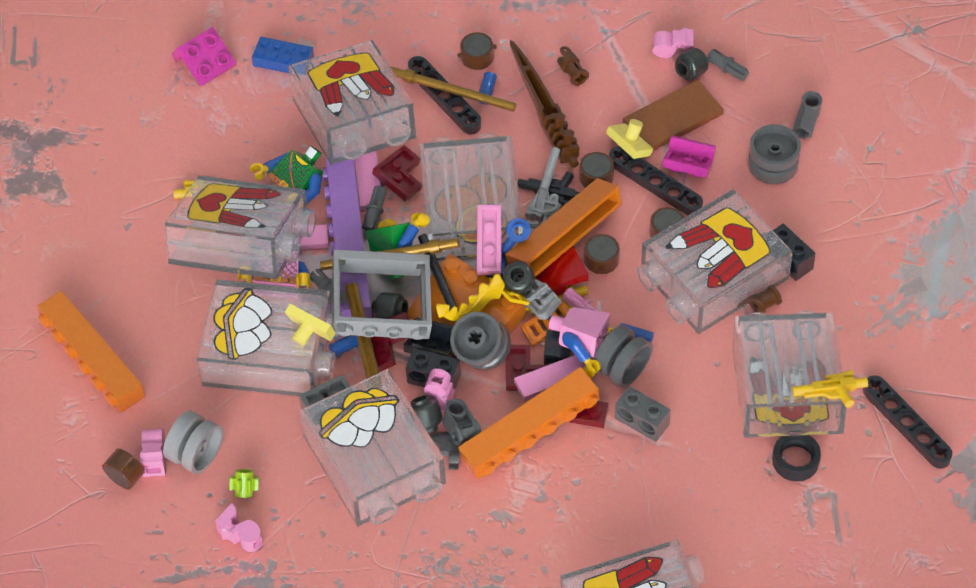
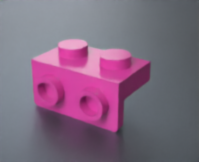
(689, 156)

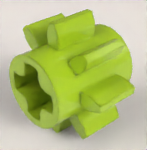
(244, 483)

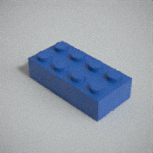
(279, 54)

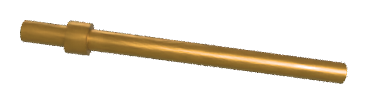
(410, 77)
(434, 246)

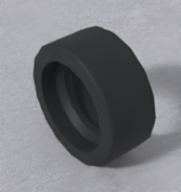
(801, 472)

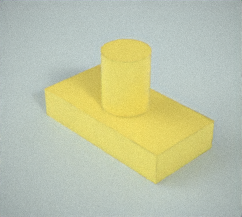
(628, 138)
(308, 325)

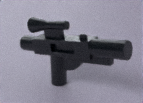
(557, 187)

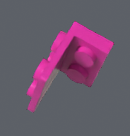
(205, 56)

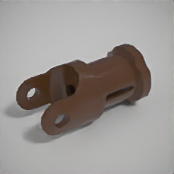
(571, 65)
(763, 300)

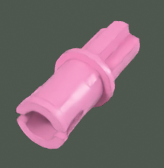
(576, 300)

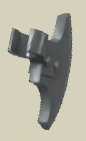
(447, 448)

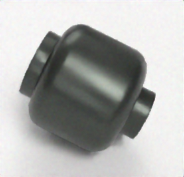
(691, 63)
(516, 270)
(389, 305)
(428, 412)

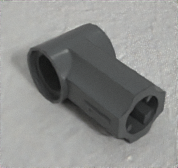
(808, 114)

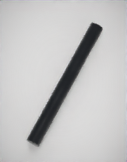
(439, 276)

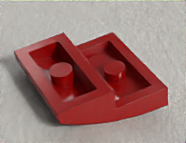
(564, 272)

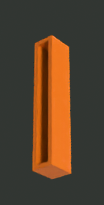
(567, 226)
(90, 351)
(529, 423)

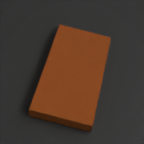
(676, 114)

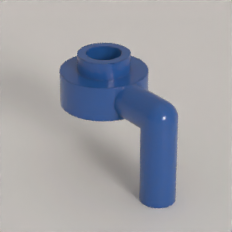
(512, 237)

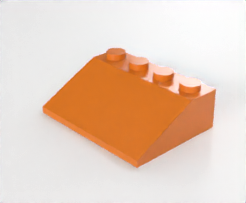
(465, 282)

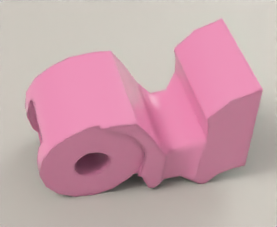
(667, 43)
(439, 387)
(152, 452)
(246, 532)

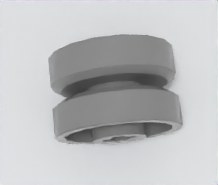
(193, 442)

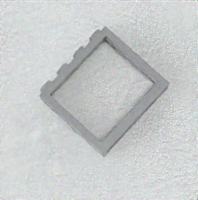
(388, 264)

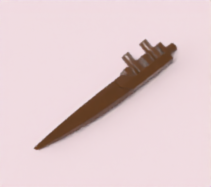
(548, 112)

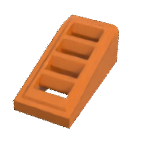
(535, 322)

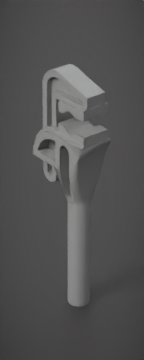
(543, 205)
(542, 294)

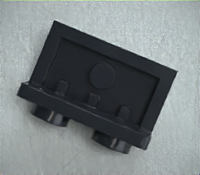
(437, 343)

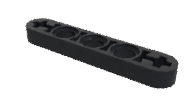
(448, 103)
(660, 190)
(909, 432)

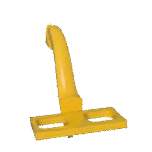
(478, 301)

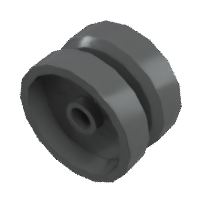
(774, 154)
(480, 341)
(623, 356)

